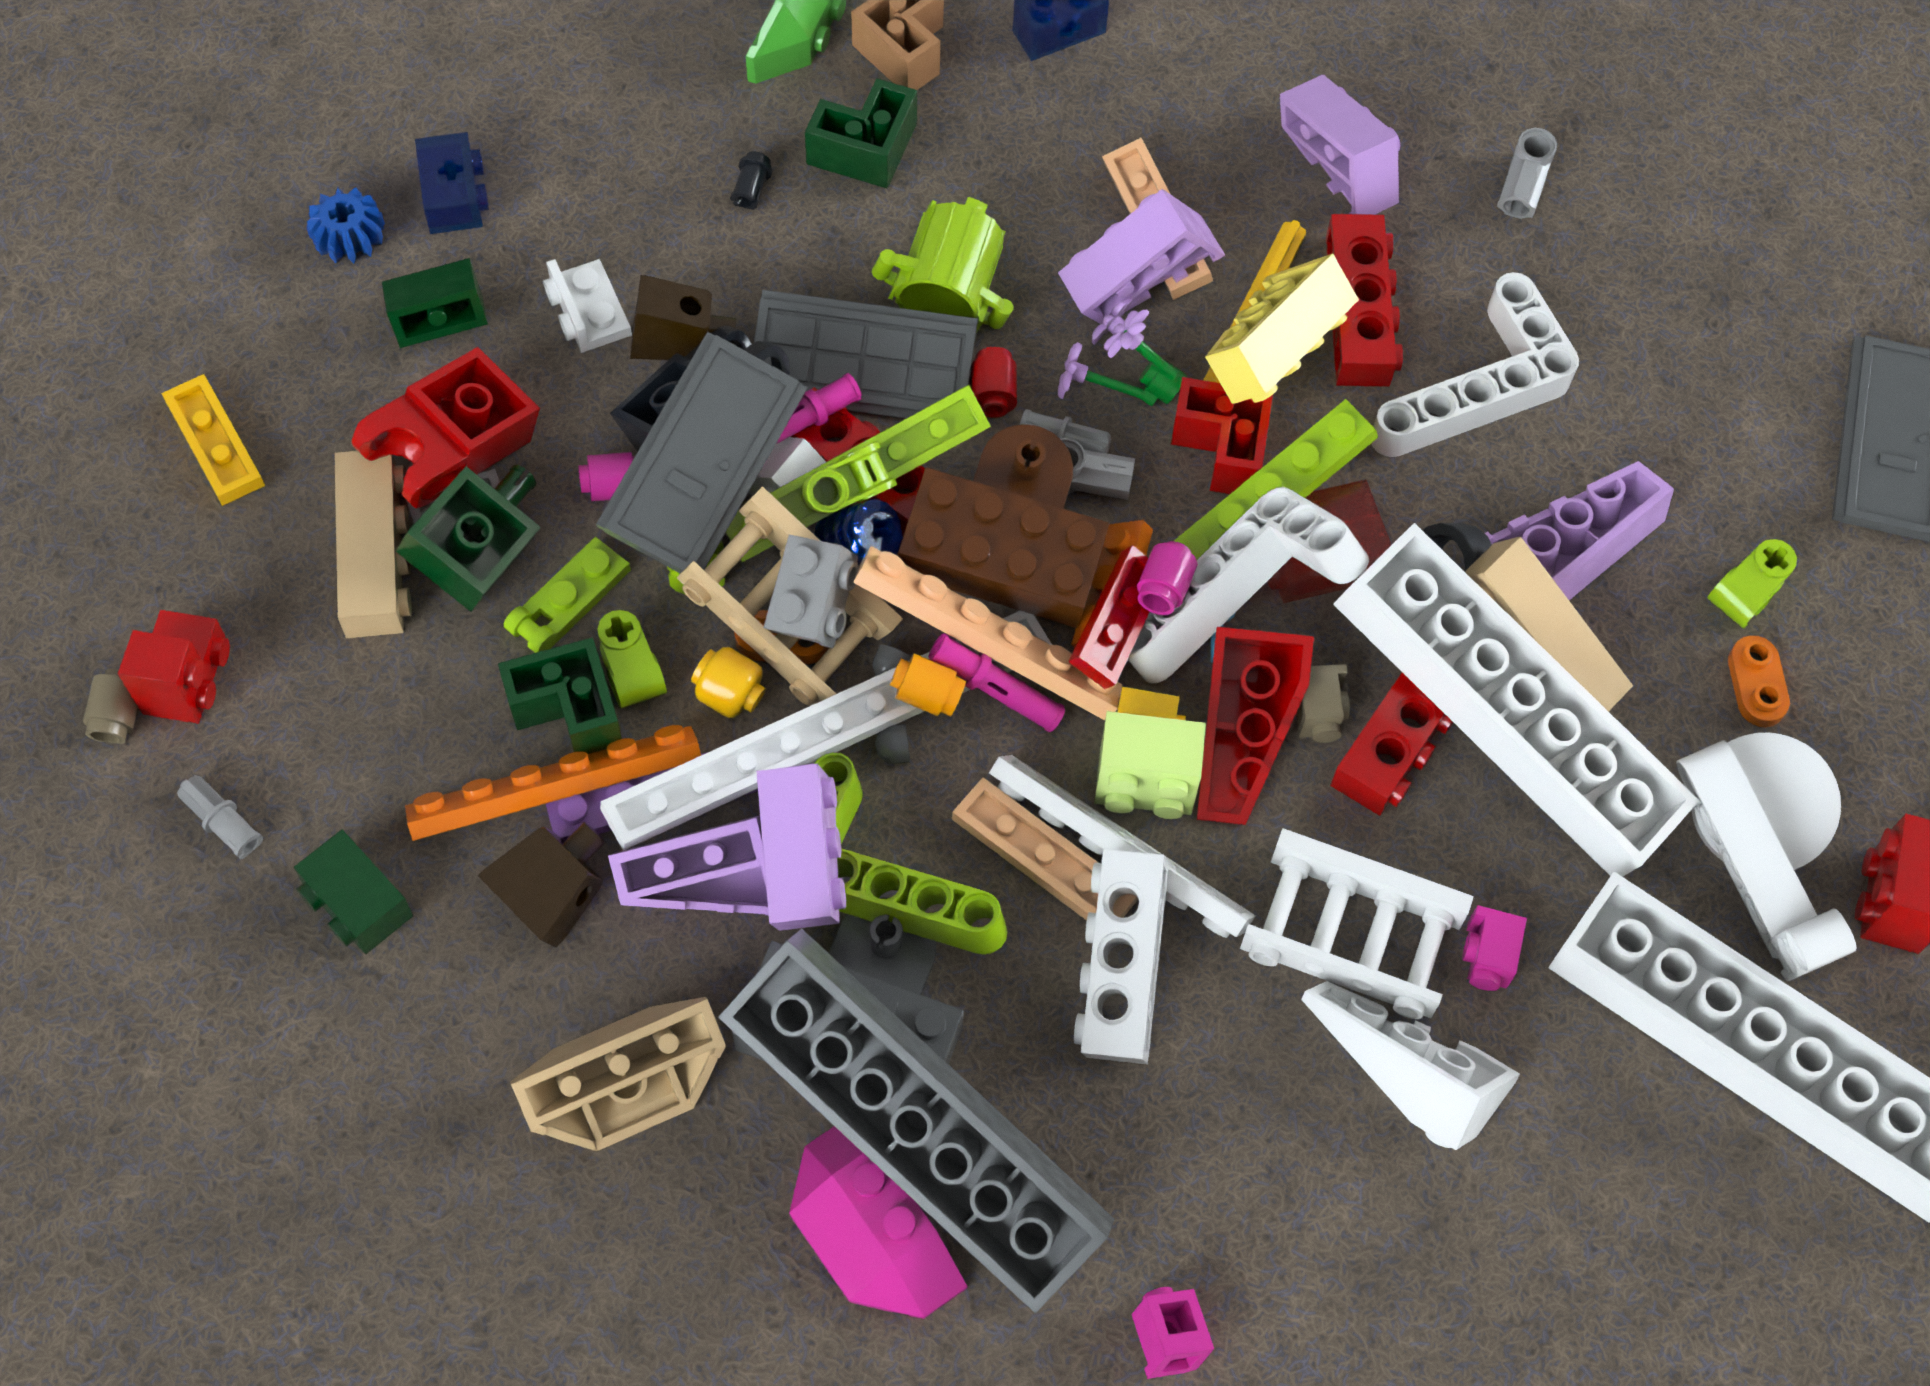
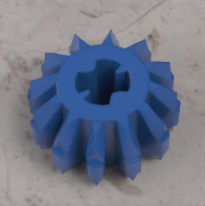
(345, 224)

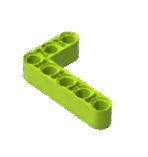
(914, 889)

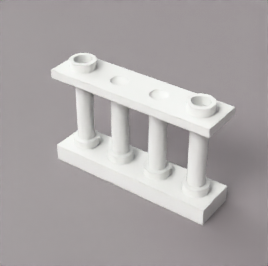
(1392, 893)

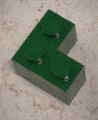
(866, 141)
(563, 685)

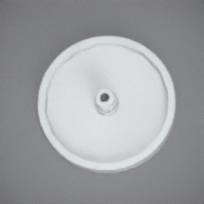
(1793, 791)

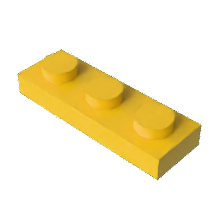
(213, 439)

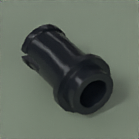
(754, 170)

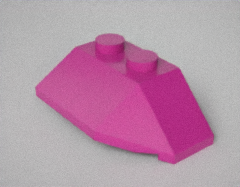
(870, 1231)

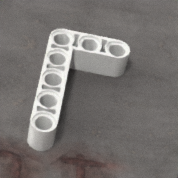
(1517, 315)
(1238, 566)
(1761, 865)

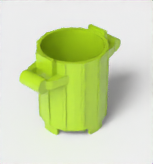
(949, 264)

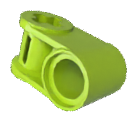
(851, 479)
(1752, 584)
(629, 664)

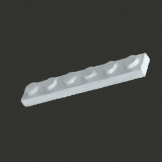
(1099, 833)

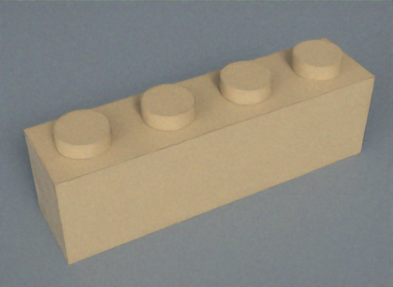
(366, 545)
(1533, 599)

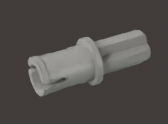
(1088, 437)
(219, 816)

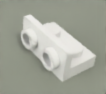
(588, 305)

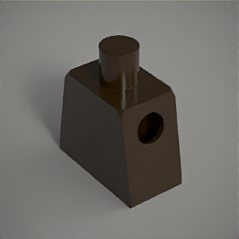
(671, 319)
(547, 880)

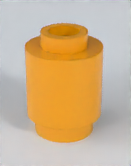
(927, 685)

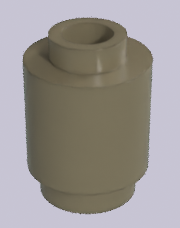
(109, 709)

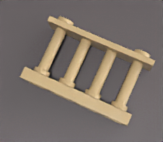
(771, 520)

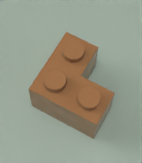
(900, 38)

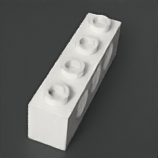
(1129, 1036)

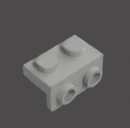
(812, 591)

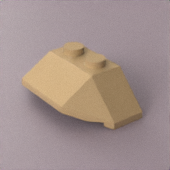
(622, 1075)

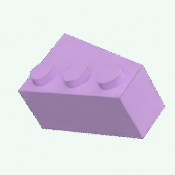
(800, 846)

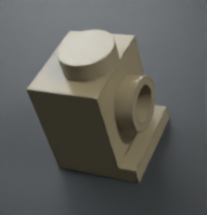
(1324, 704)

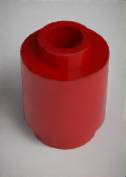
(995, 381)

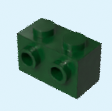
(434, 303)
(352, 892)

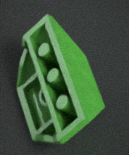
(791, 37)

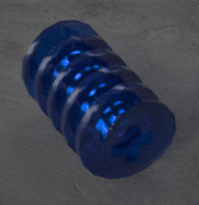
(862, 526)

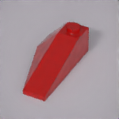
(1251, 706)

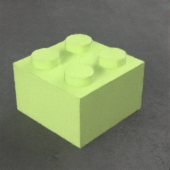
(1149, 764)

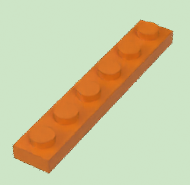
(536, 786)

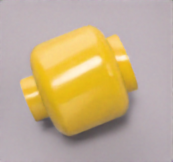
(728, 682)

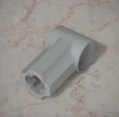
(1527, 173)
(1099, 471)

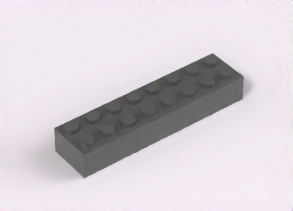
(918, 1120)

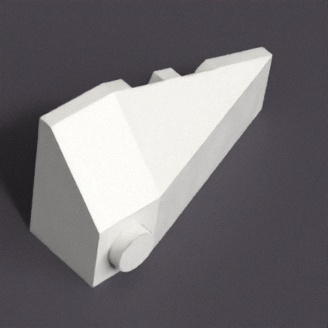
(1432, 1085)

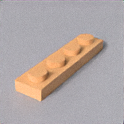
(1136, 179)
(1033, 848)

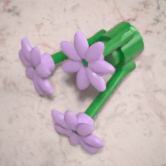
(1160, 377)

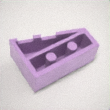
(1346, 142)
(1139, 254)
(697, 870)

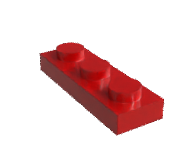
(1113, 623)

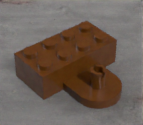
(1008, 528)

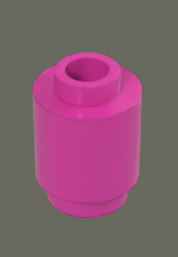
(603, 474)
(1166, 577)

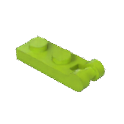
(568, 595)

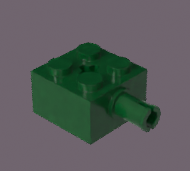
(485, 516)

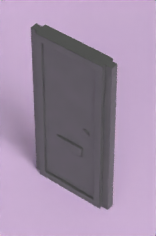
(893, 353)
(1886, 440)
(702, 455)

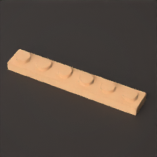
(983, 630)

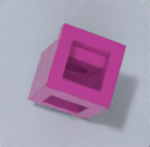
(1493, 947)
(1188, 1338)

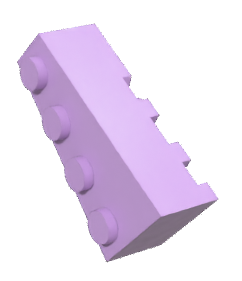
(1595, 528)

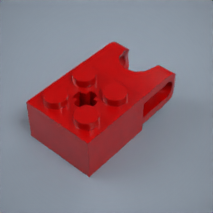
(449, 421)

